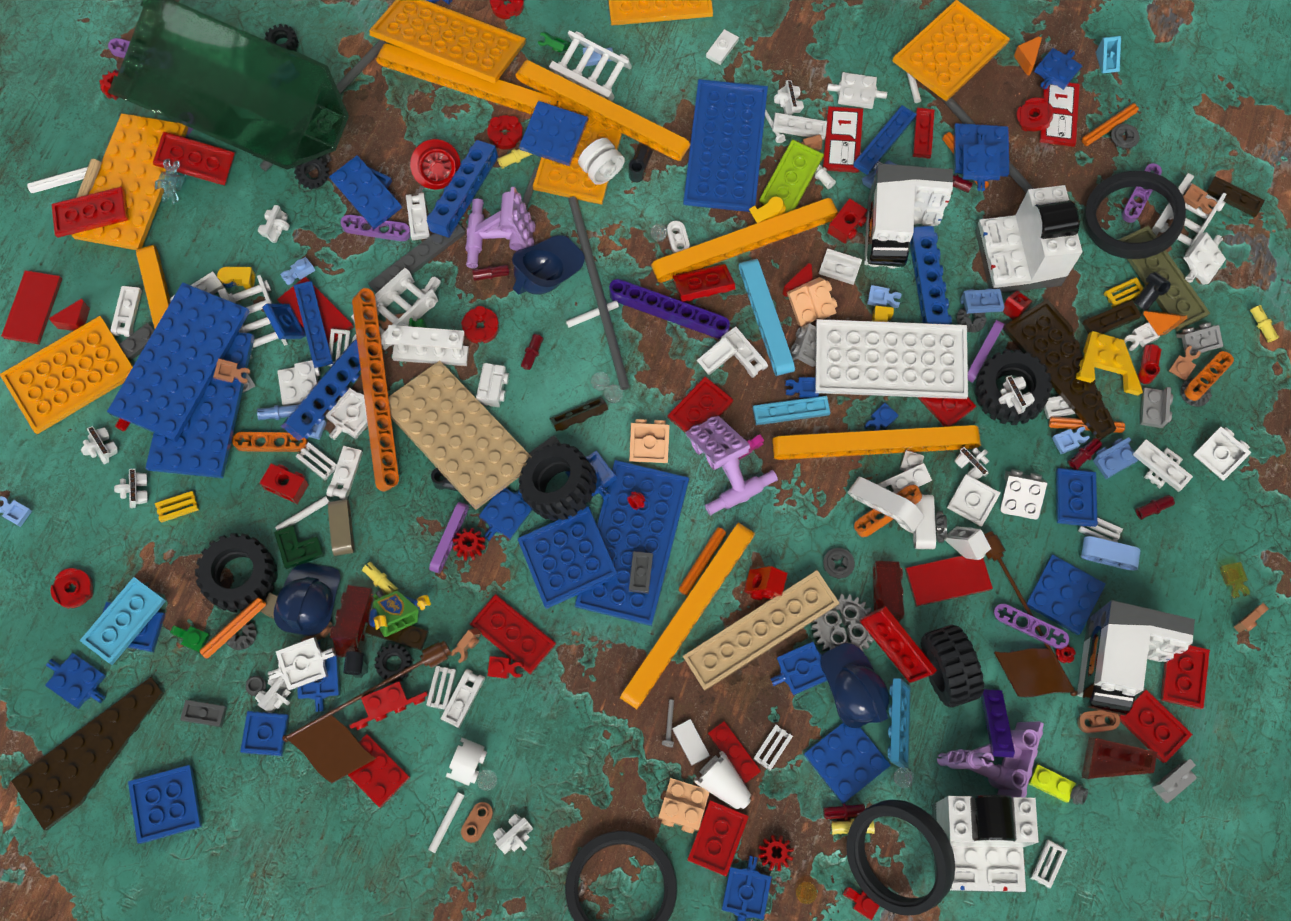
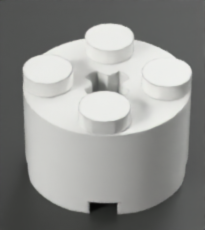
(466, 761)

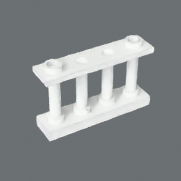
(576, 75)
(1162, 226)
(263, 287)
(391, 293)
(427, 345)

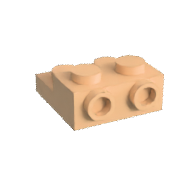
(812, 301)
(649, 441)
(683, 805)

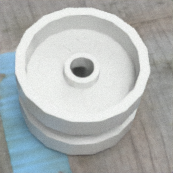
(601, 161)

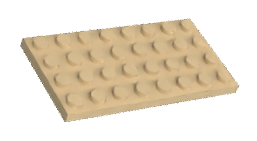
(457, 434)

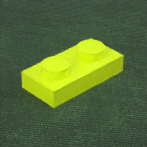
(1051, 783)

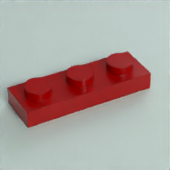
(923, 133)
(736, 753)

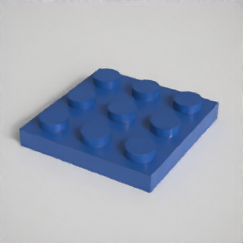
(553, 133)
(993, 136)
(1065, 594)
(846, 761)
(164, 804)

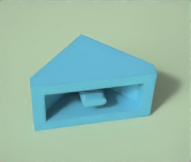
(1109, 54)

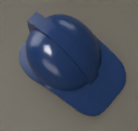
(546, 265)
(307, 599)
(856, 687)

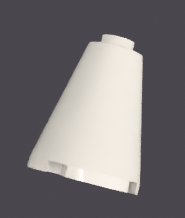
(724, 782)

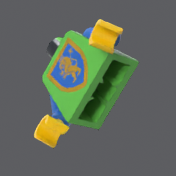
(395, 611)

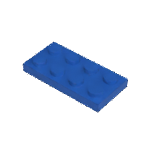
(365, 192)

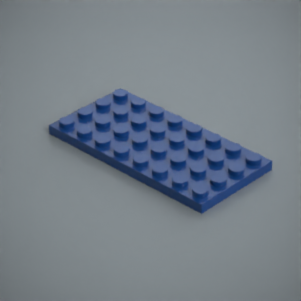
(725, 145)
(178, 362)
(209, 432)
(639, 530)

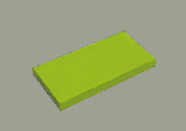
(792, 175)

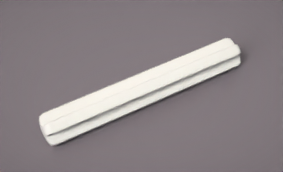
(57, 180)

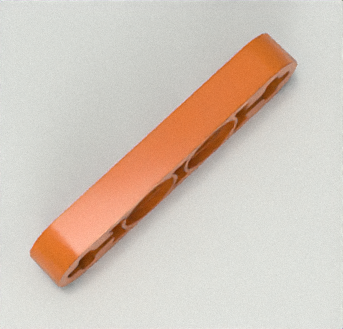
(1207, 374)
(269, 445)
(877, 524)

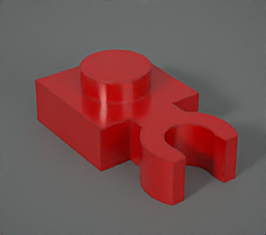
(501, 667)

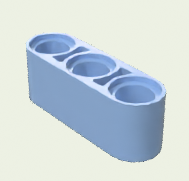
(1110, 553)

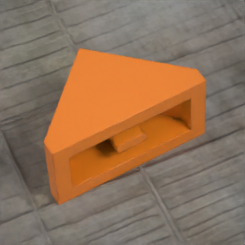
(1027, 53)
(1164, 322)

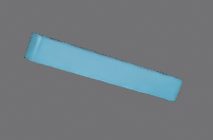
(766, 317)

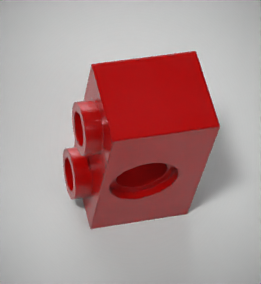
(850, 212)
(292, 490)
(765, 582)

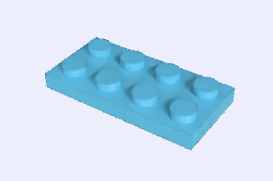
(122, 621)

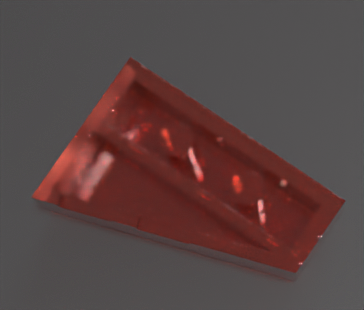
(888, 587)
(351, 619)
(1116, 759)

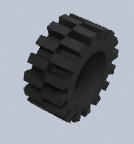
(283, 32)
(308, 182)
(385, 654)

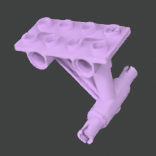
(510, 223)
(722, 449)
(1014, 773)

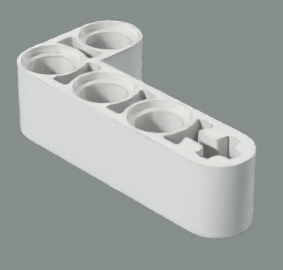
(887, 502)

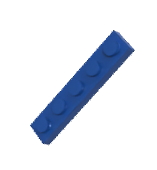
(884, 140)
(313, 324)

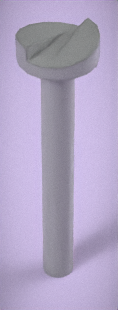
(668, 742)

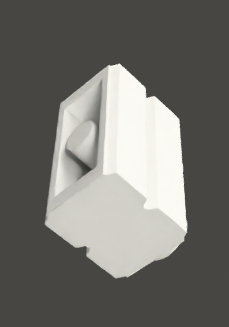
(492, 384)

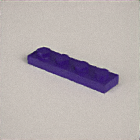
(997, 723)

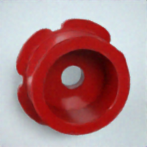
(636, 500)
(1065, 658)

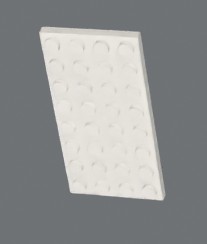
(891, 359)

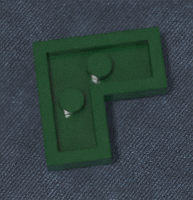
(297, 553)

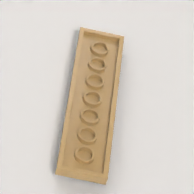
(761, 630)

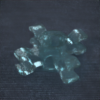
(170, 181)

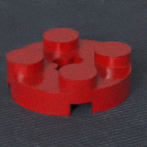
(503, 11)
(501, 123)
(1038, 123)
(477, 315)
(70, 599)

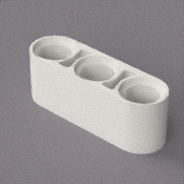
(925, 534)

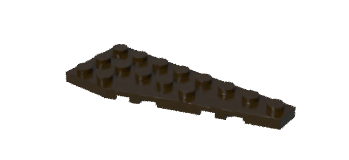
(1051, 339)
(69, 772)

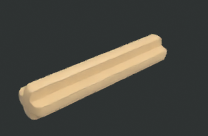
(89, 178)

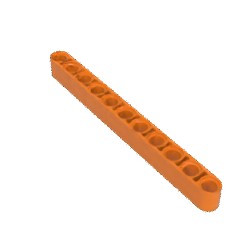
(371, 396)

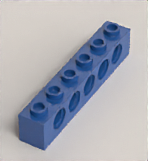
(462, 188)
(926, 236)
(294, 423)

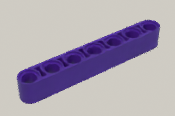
(663, 302)

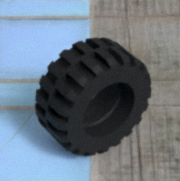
(1017, 365)
(543, 468)
(219, 555)
(957, 665)

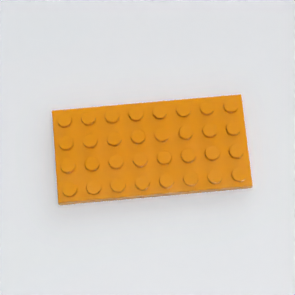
(448, 38)
(130, 166)

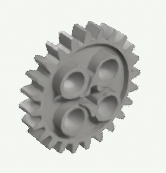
(826, 630)

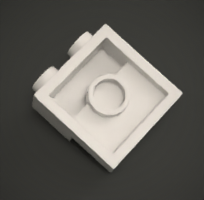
(297, 382)
(1222, 453)

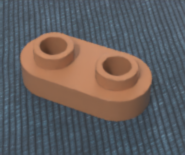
(1097, 721)
(477, 822)

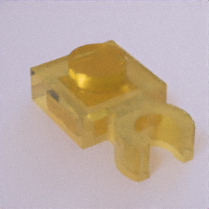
(1235, 575)

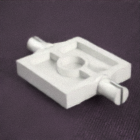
(857, 90)
(1204, 258)
(349, 415)
(301, 663)

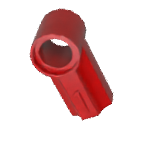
(1149, 363)

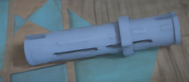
(276, 412)

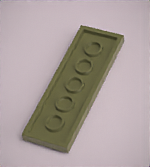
(1181, 296)

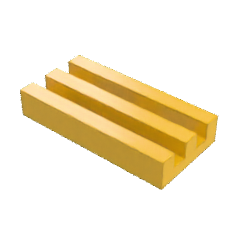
(1112, 299)
(160, 510)

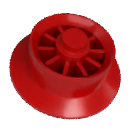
(434, 163)

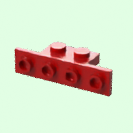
(384, 701)

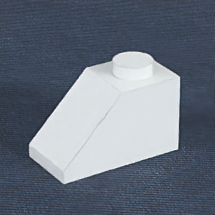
(968, 542)

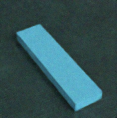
(791, 410)

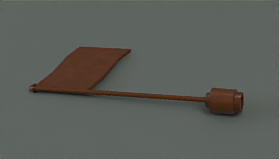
(1030, 670)
(331, 744)

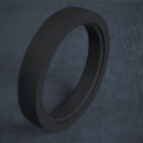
(1135, 179)
(934, 835)
(625, 838)

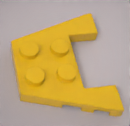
(1110, 355)

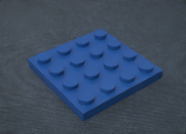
(567, 558)

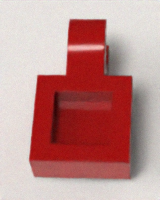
(863, 903)

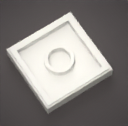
(973, 500)

